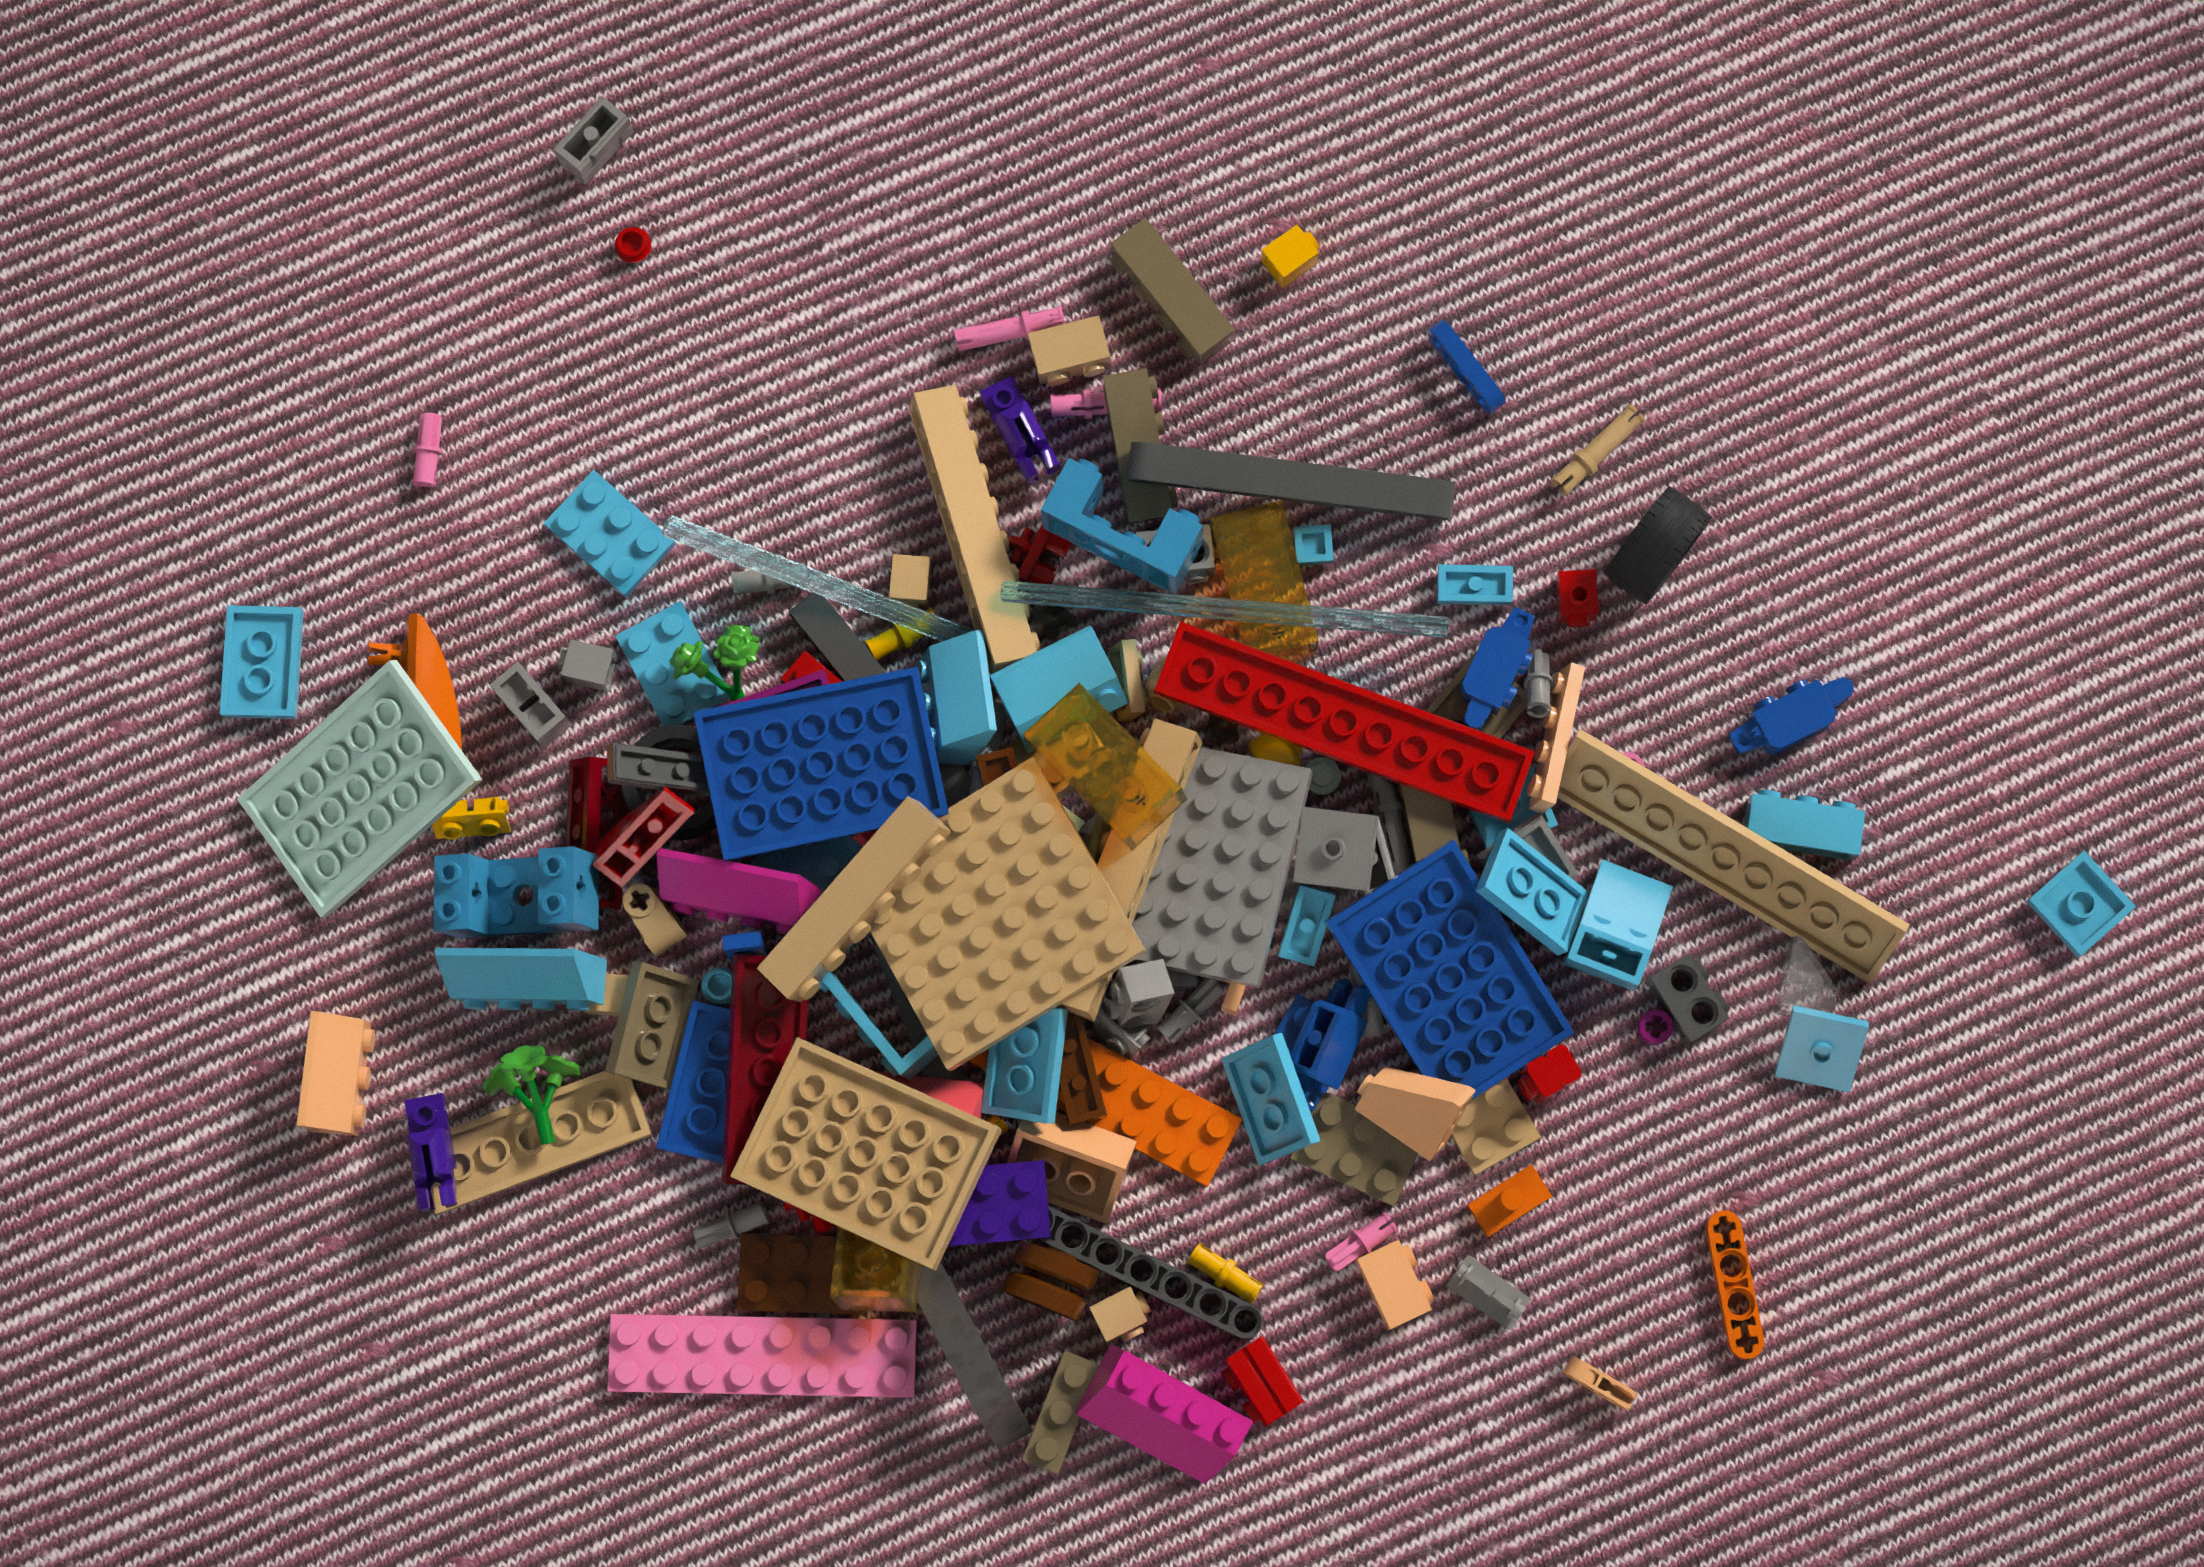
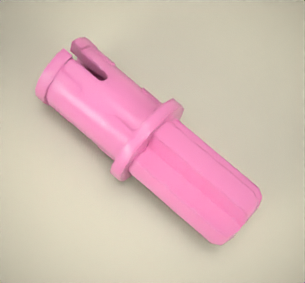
(427, 450)
(1360, 1242)

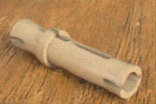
(1586, 461)

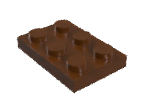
(787, 1274)

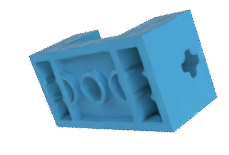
(1070, 516)
(482, 895)

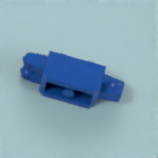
(1494, 668)
(1792, 718)
(1329, 1039)

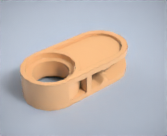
(1599, 1383)

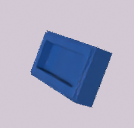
(744, 944)

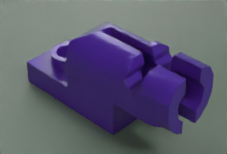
(1019, 428)
(431, 1151)

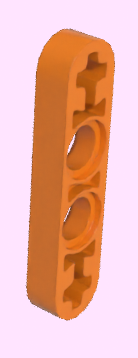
(1739, 1284)

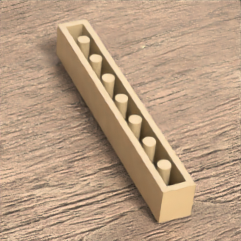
(971, 524)
(1128, 870)

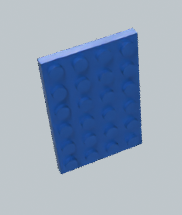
(818, 762)
(1449, 973)

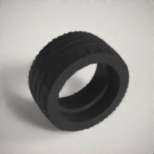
(1657, 545)
(666, 739)

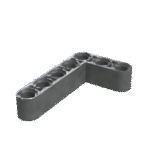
(970, 1358)

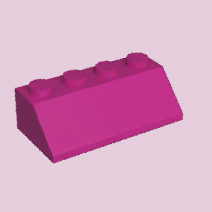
(733, 890)
(1162, 1415)

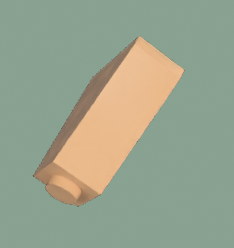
(1414, 1107)

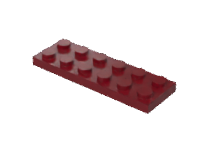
(759, 1042)

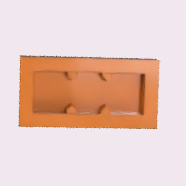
(1509, 1200)

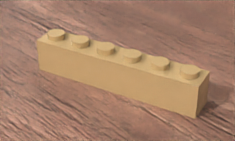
(854, 900)

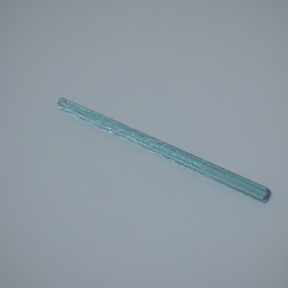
(811, 580)
(1224, 609)

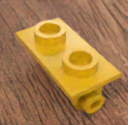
(487, 819)

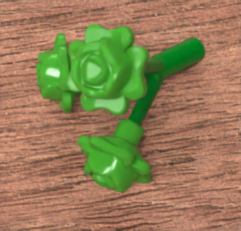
(734, 649)

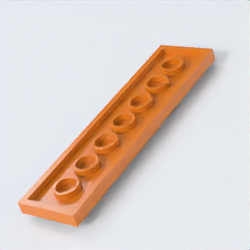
(1158, 1114)

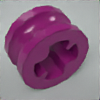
(1647, 1019)

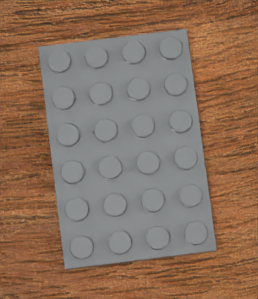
(1224, 868)

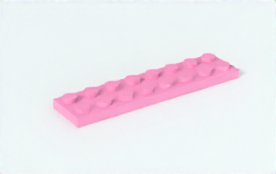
(762, 1355)

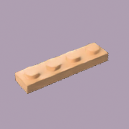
(1553, 748)

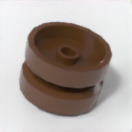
(1051, 1276)

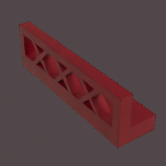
(583, 814)

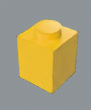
(1290, 255)

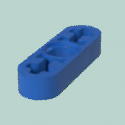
(1466, 366)

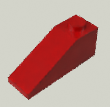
(640, 835)

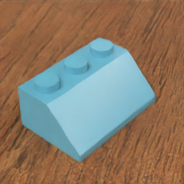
(1045, 677)
(958, 697)

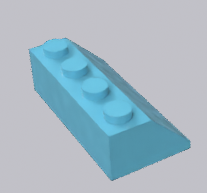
(523, 977)

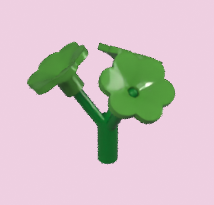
(522, 1062)

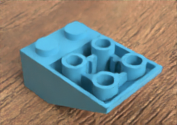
(1618, 926)

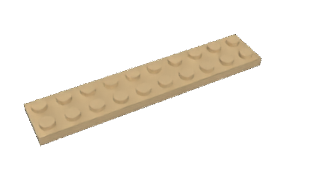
(1728, 857)

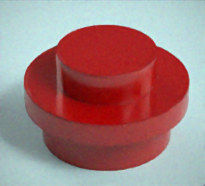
(633, 245)

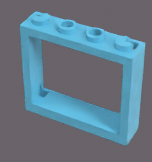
(873, 1036)

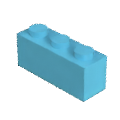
(1806, 825)

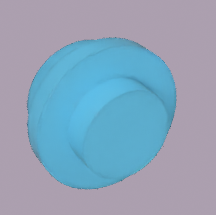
(717, 985)

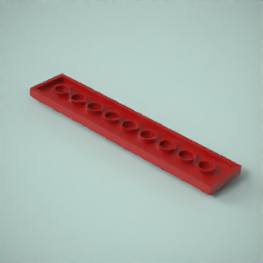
(1344, 722)

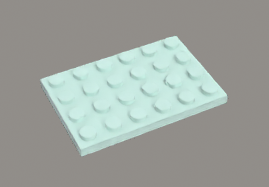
(359, 788)

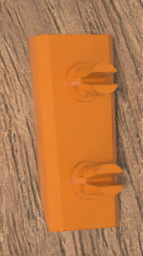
(426, 668)

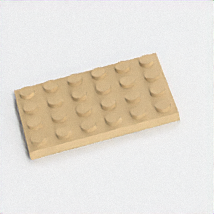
(866, 1153)

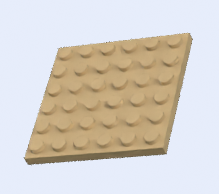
(1003, 919)

